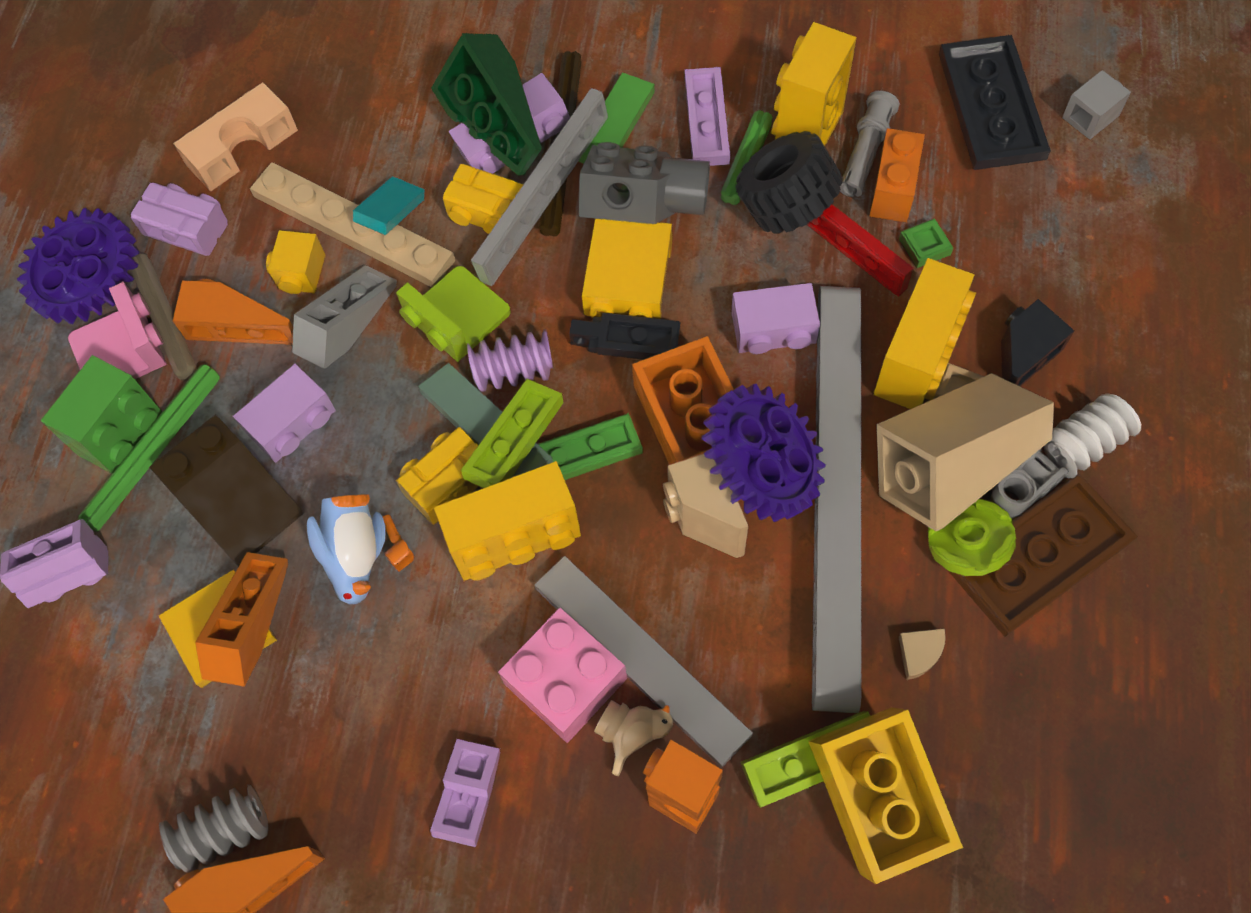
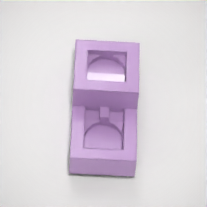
(466, 793)

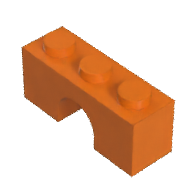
(681, 785)

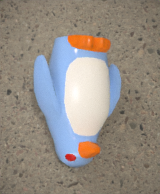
(347, 544)

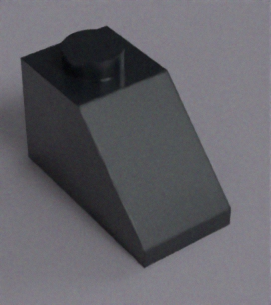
(1031, 341)

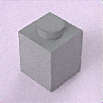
(1096, 104)

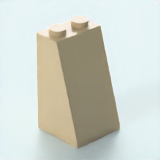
(959, 447)

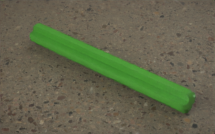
(149, 447)

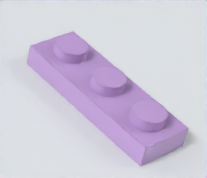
(707, 115)

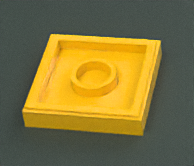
(188, 619)

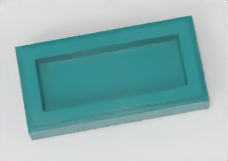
(388, 205)

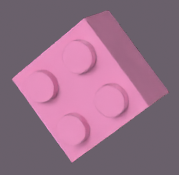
(563, 674)

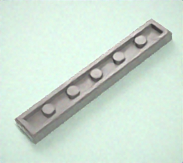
(540, 188)
(646, 662)

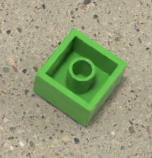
(102, 414)

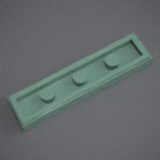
(471, 411)

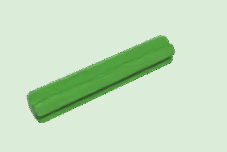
(751, 143)

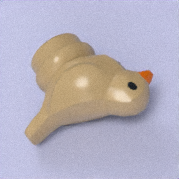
(632, 729)

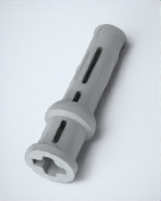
(871, 133)

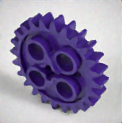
(77, 265)
(763, 452)

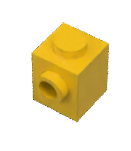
(296, 262)

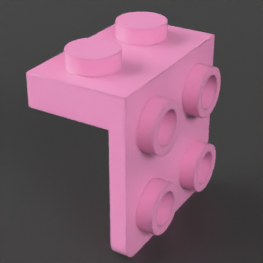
(122, 337)

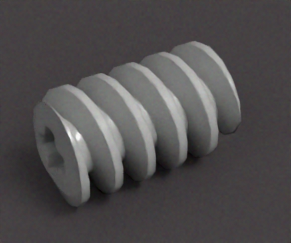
(215, 831)

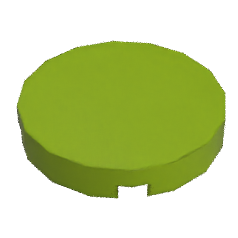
(975, 540)

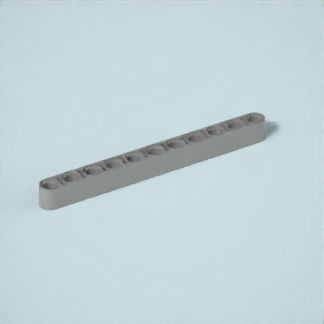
(838, 508)

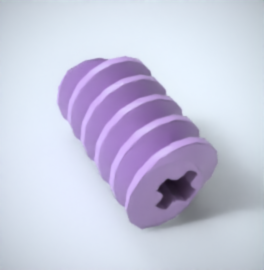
(510, 361)

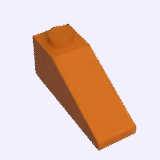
(218, 313)
(241, 620)
(242, 884)

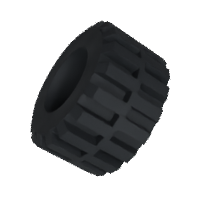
(789, 182)

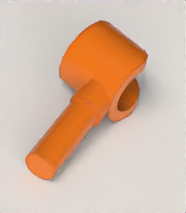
(399, 553)

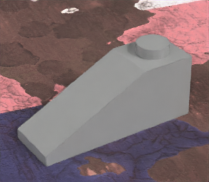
(339, 316)

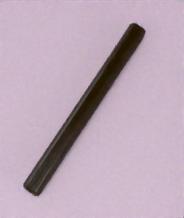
(568, 90)

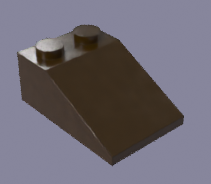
(226, 489)

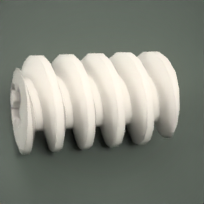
(1091, 433)

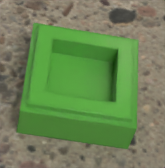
(925, 242)

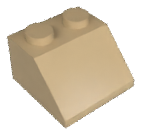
(703, 508)

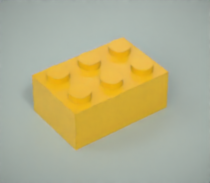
(814, 83)
(926, 335)
(509, 522)
(885, 794)

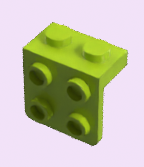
(454, 311)

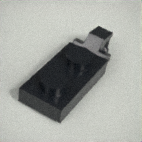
(625, 335)

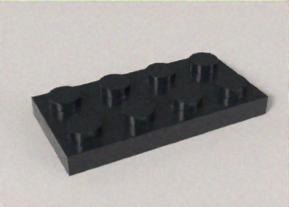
(993, 102)

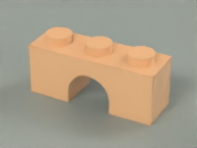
(253, 116)

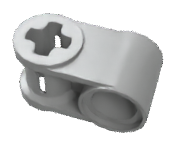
(1029, 483)

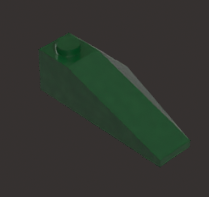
(487, 95)

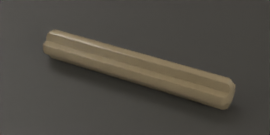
(162, 318)

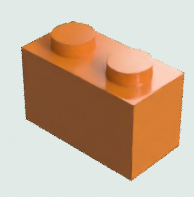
(897, 175)

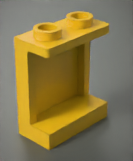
(626, 268)

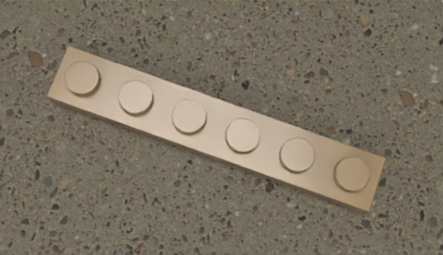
(334, 216)

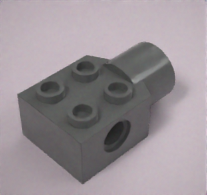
(640, 184)

